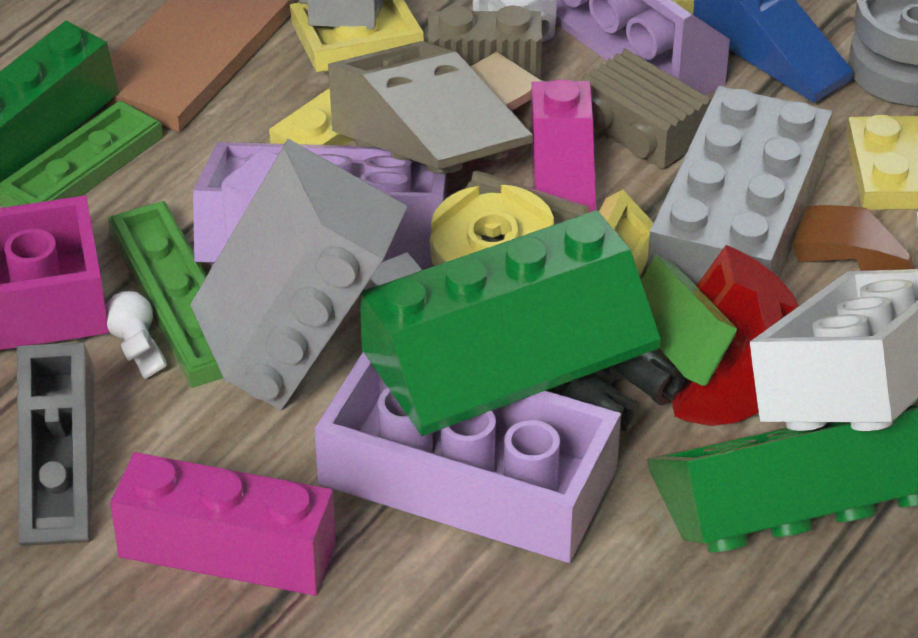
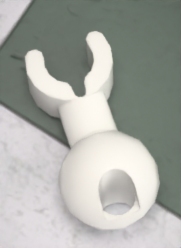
(129, 319)

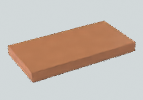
(190, 54)

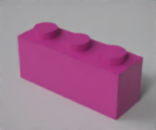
(224, 523)

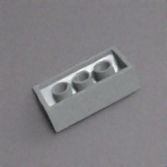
(292, 271)

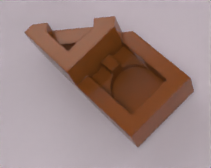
(848, 233)

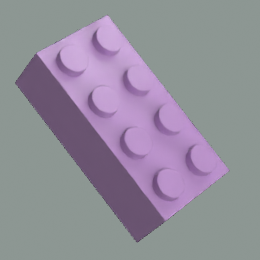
(510, 474)

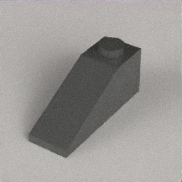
(55, 443)

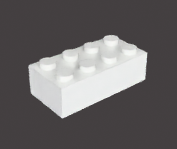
(842, 354)

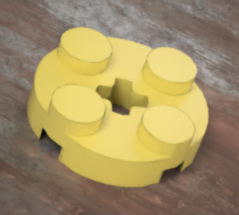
(469, 215)

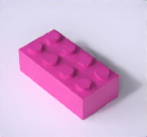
(49, 274)

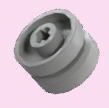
(886, 49)

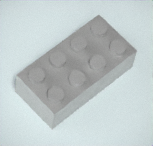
(742, 182)

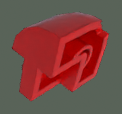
(752, 302)

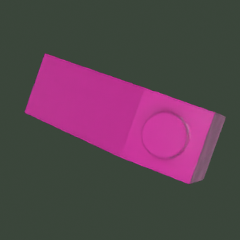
(563, 140)

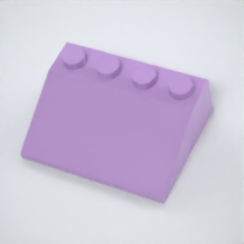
(400, 179)

